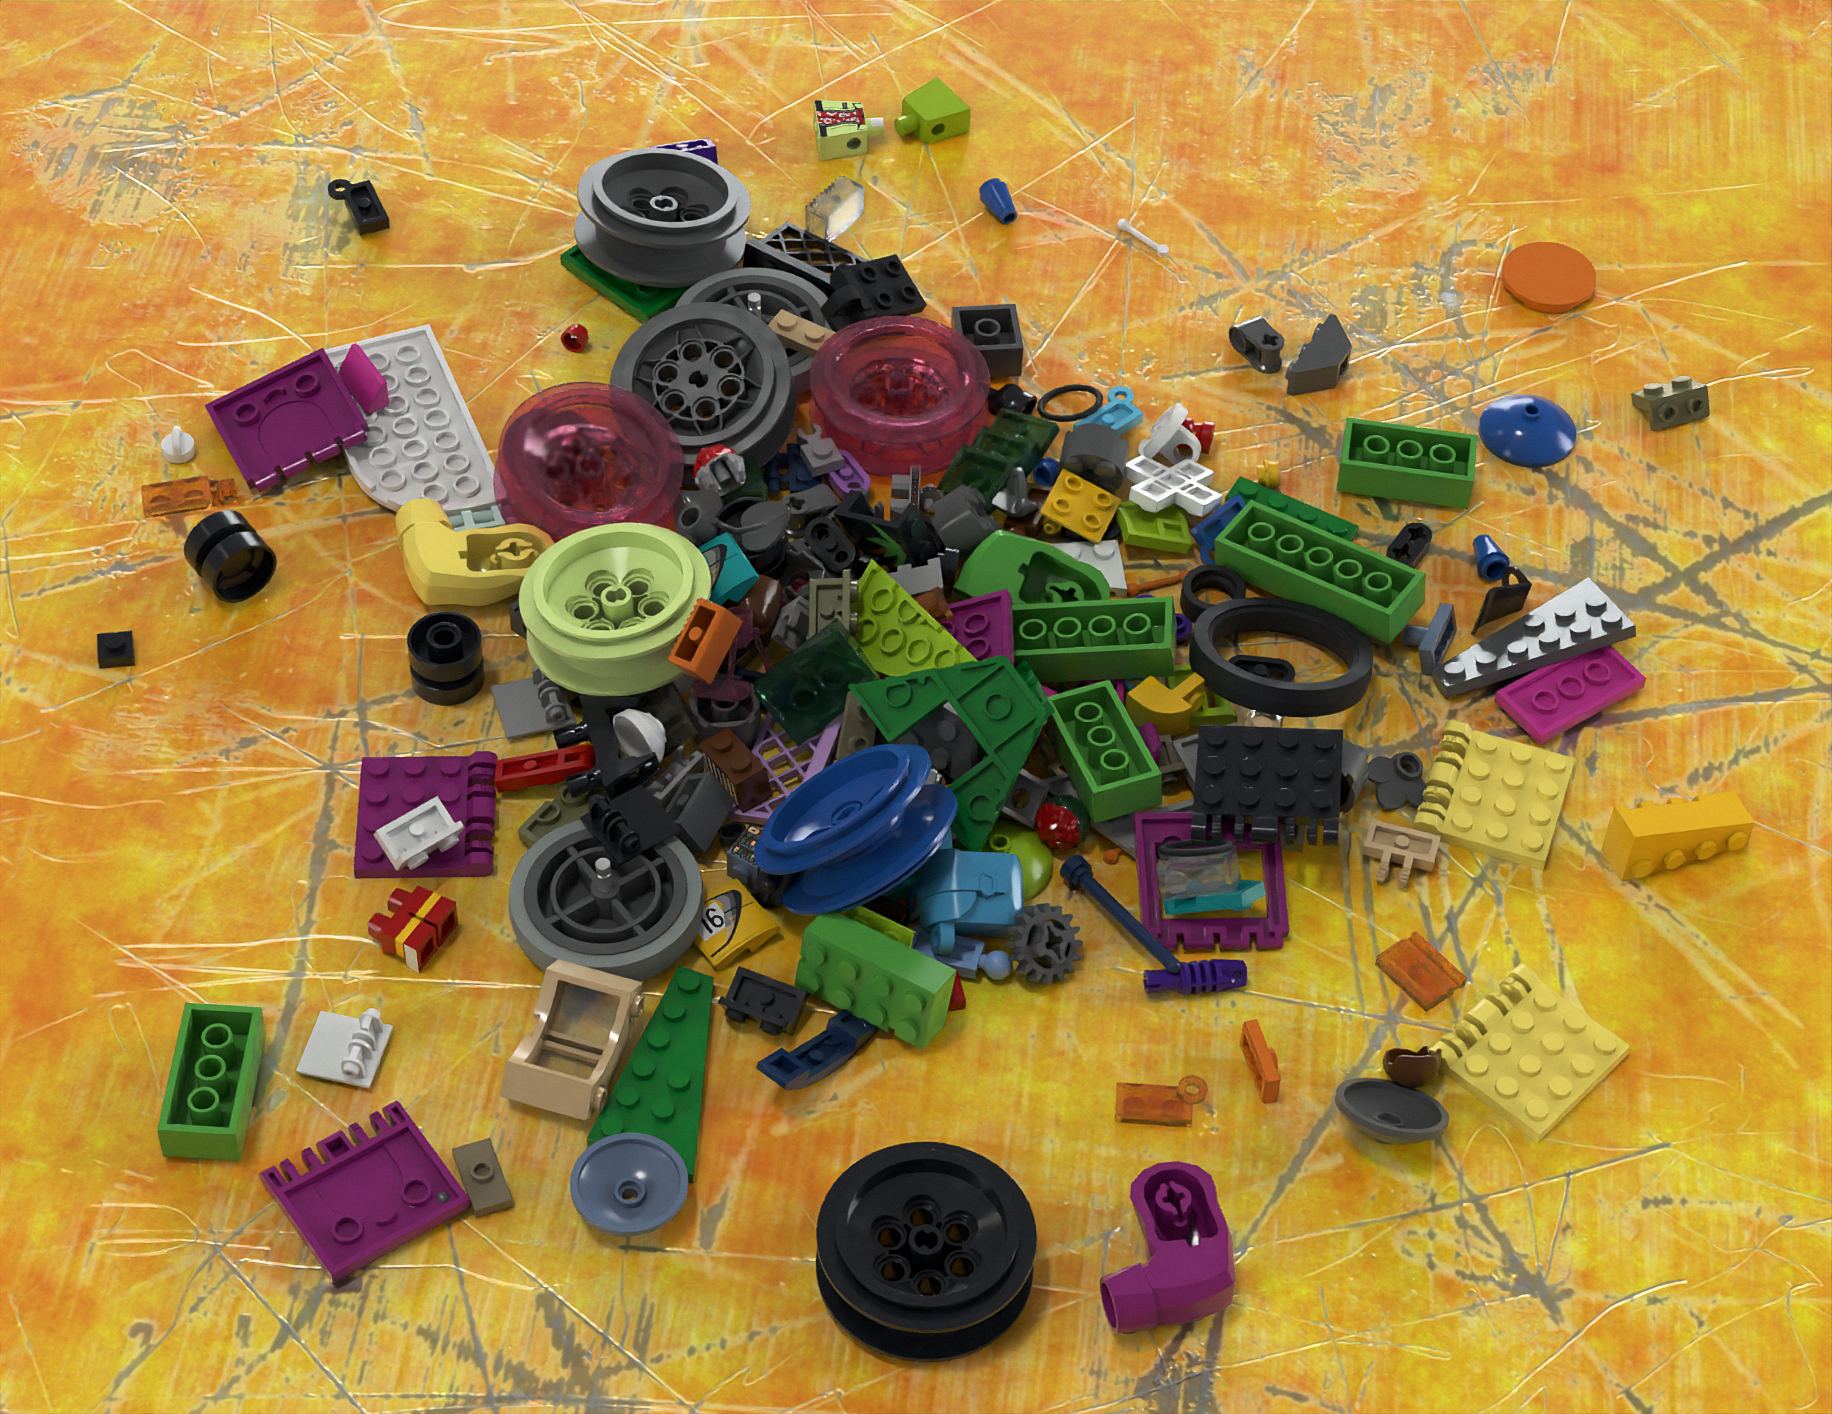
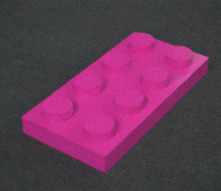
(1569, 692)

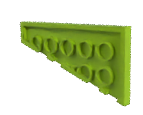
(898, 631)

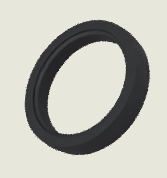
(1272, 695)

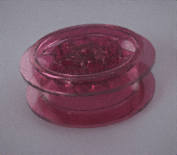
(899, 393)
(595, 425)

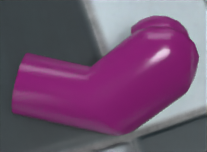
(1151, 739)

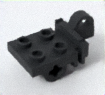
(871, 291)

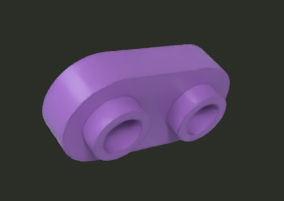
(849, 477)

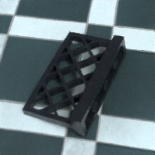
(765, 255)

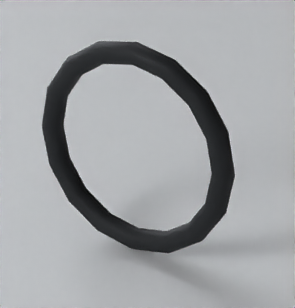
(1067, 388)
(1170, 848)

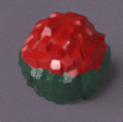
(1063, 822)

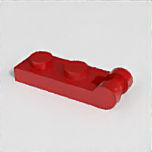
(542, 767)

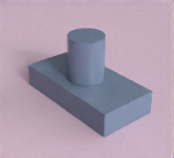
(1435, 640)

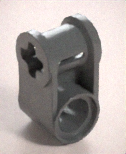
(1258, 344)
(807, 506)

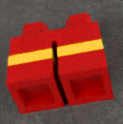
(417, 927)

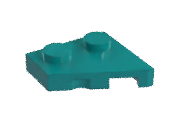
(1239, 900)

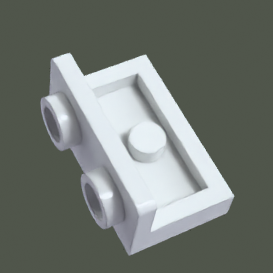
(418, 833)

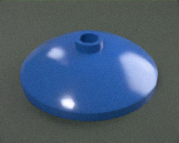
(1527, 430)

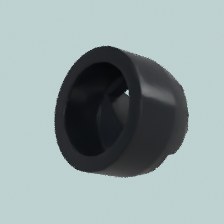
(730, 833)

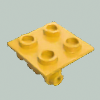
(1078, 507)

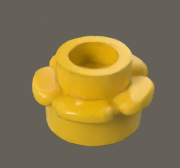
(1268, 474)

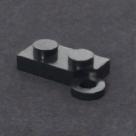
(361, 204)

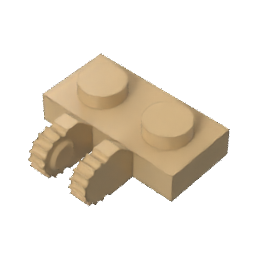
(1400, 846)

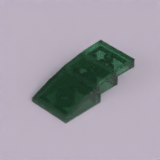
(988, 462)

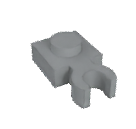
(819, 454)

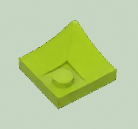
(1159, 530)

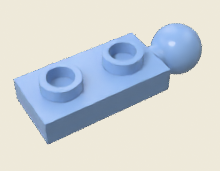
(966, 956)

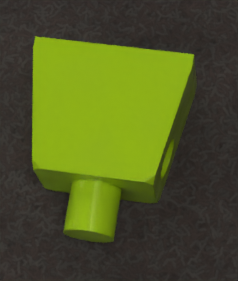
(933, 113)

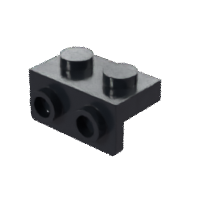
(764, 1001)

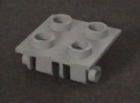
(532, 705)

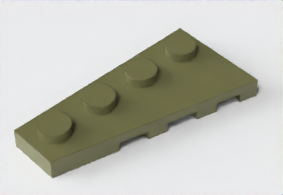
(559, 812)

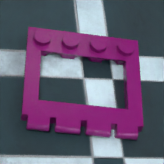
(1198, 933)

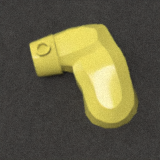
(468, 564)

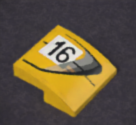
(732, 924)

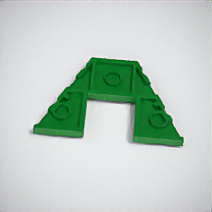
(993, 706)

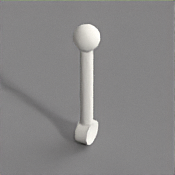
(1161, 250)

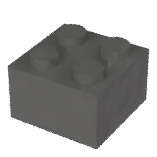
(994, 333)

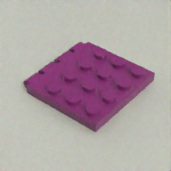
(288, 420)

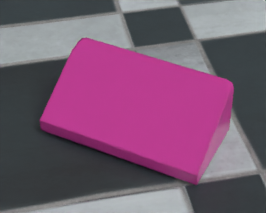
(364, 380)

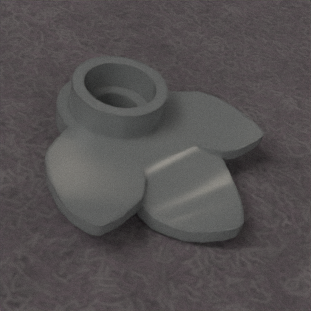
(1394, 783)

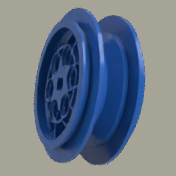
(856, 829)

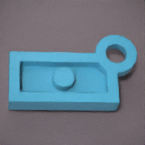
(1117, 414)

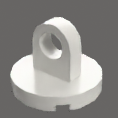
(1169, 433)

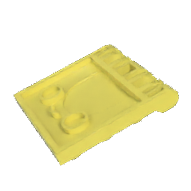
(1497, 798)
(1531, 1057)

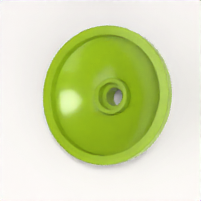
(1024, 842)

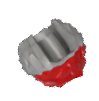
(719, 469)

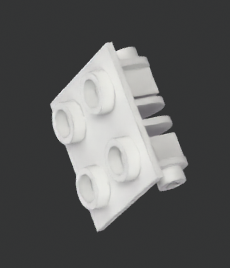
(345, 1048)

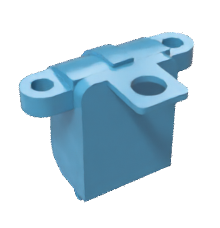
(966, 895)

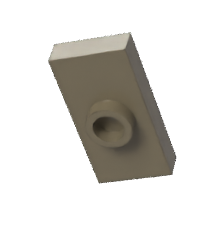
(482, 1178)

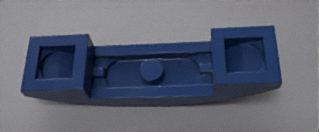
(819, 1055)

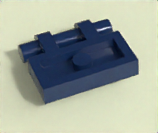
(798, 474)

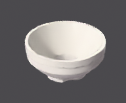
(639, 734)

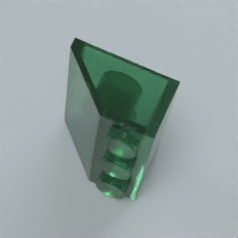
(801, 693)

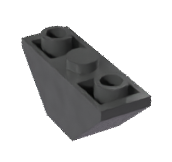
(1320, 361)

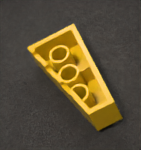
(1674, 833)

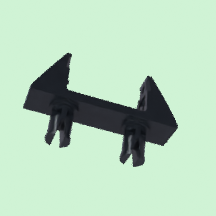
(610, 767)

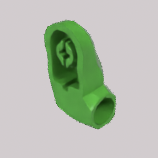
(1030, 572)

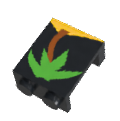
(890, 541)

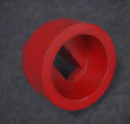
(575, 338)

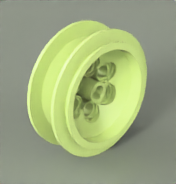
(611, 607)

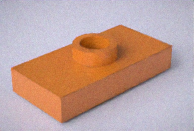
(1261, 1061)

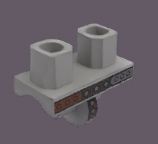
(909, 487)

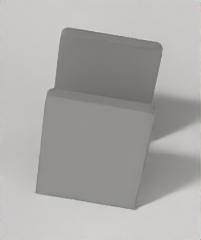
(1038, 790)

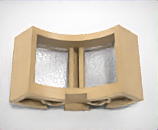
(576, 1042)

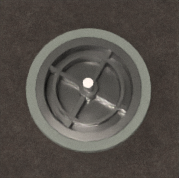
(764, 295)
(588, 910)

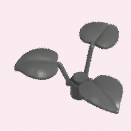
(760, 523)

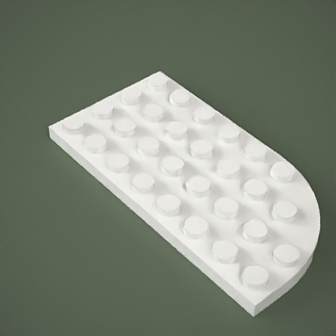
(424, 436)

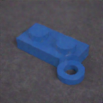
(1214, 524)

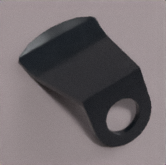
(1503, 599)

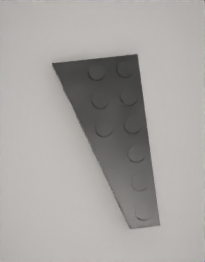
(1553, 632)

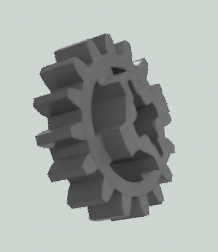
(1045, 941)

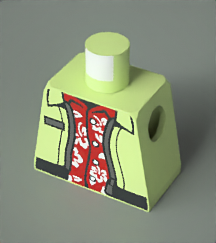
(843, 129)

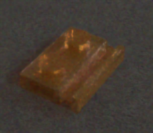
(1420, 971)

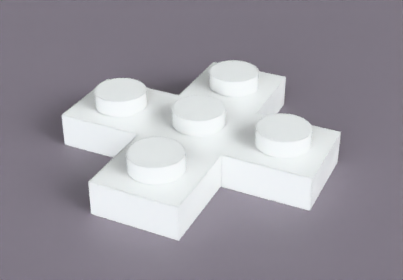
(1180, 484)

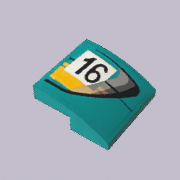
(729, 569)

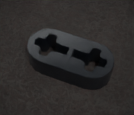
(1413, 551)

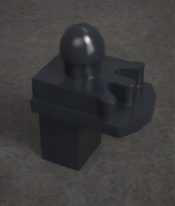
(770, 887)

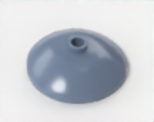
(624, 1168)

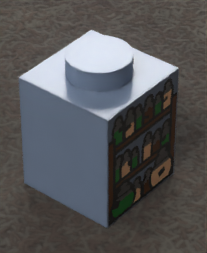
(741, 858)

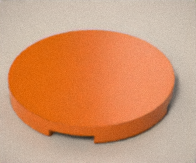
(1548, 276)

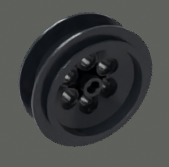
(948, 1198)

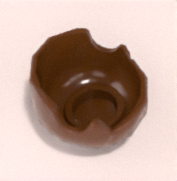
(1412, 1068)

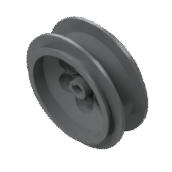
(661, 217)
(751, 421)

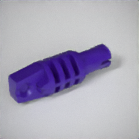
(1198, 977)

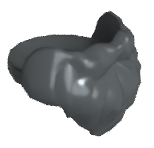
(1014, 498)

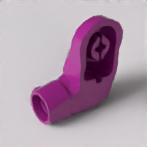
(1186, 1253)

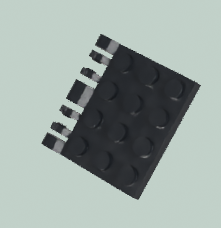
(1268, 781)

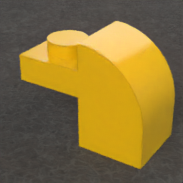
(1165, 707)

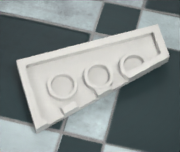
(1103, 557)

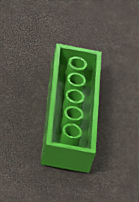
(1321, 570)
(1096, 639)

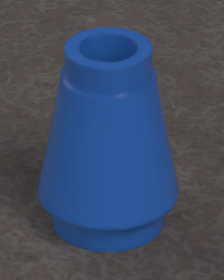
(998, 200)
(1489, 558)

